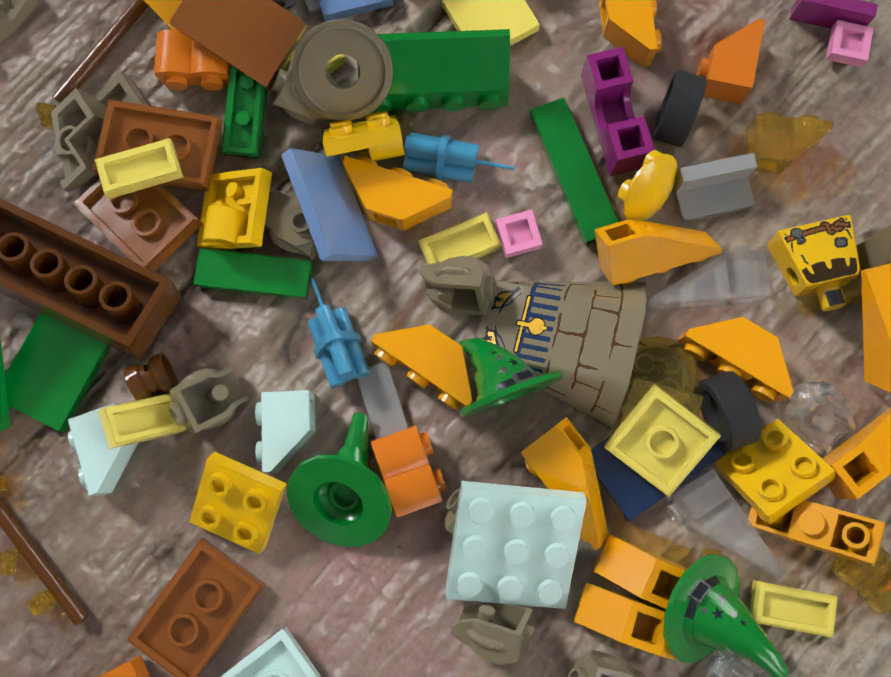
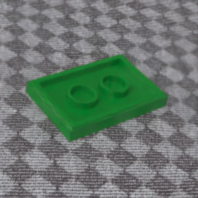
(53, 372)

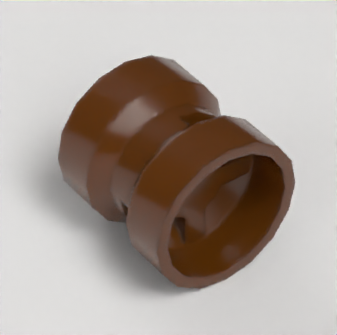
(150, 377)

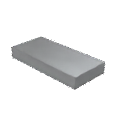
(382, 401)

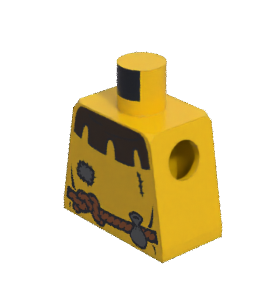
(818, 259)

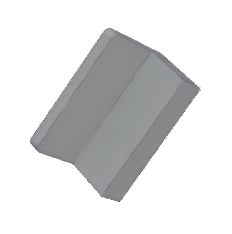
(714, 187)

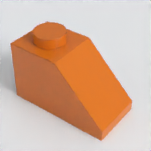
(733, 64)

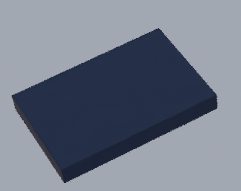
(629, 489)

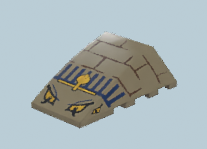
(572, 328)

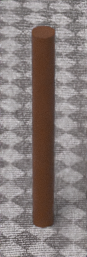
(101, 49)
(41, 566)

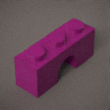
(608, 91)

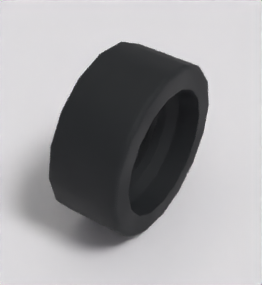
(679, 108)
(730, 410)

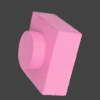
(849, 43)
(518, 233)

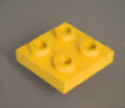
(378, 133)
(235, 209)
(775, 471)
(237, 502)

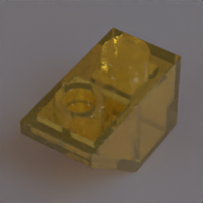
(781, 139)

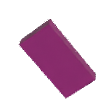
(827, 12)

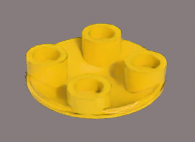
(649, 187)

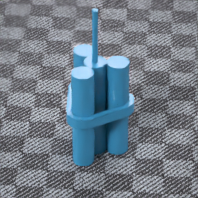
(443, 157)
(336, 344)

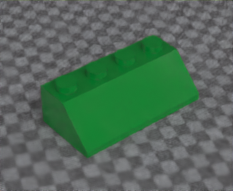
(448, 70)

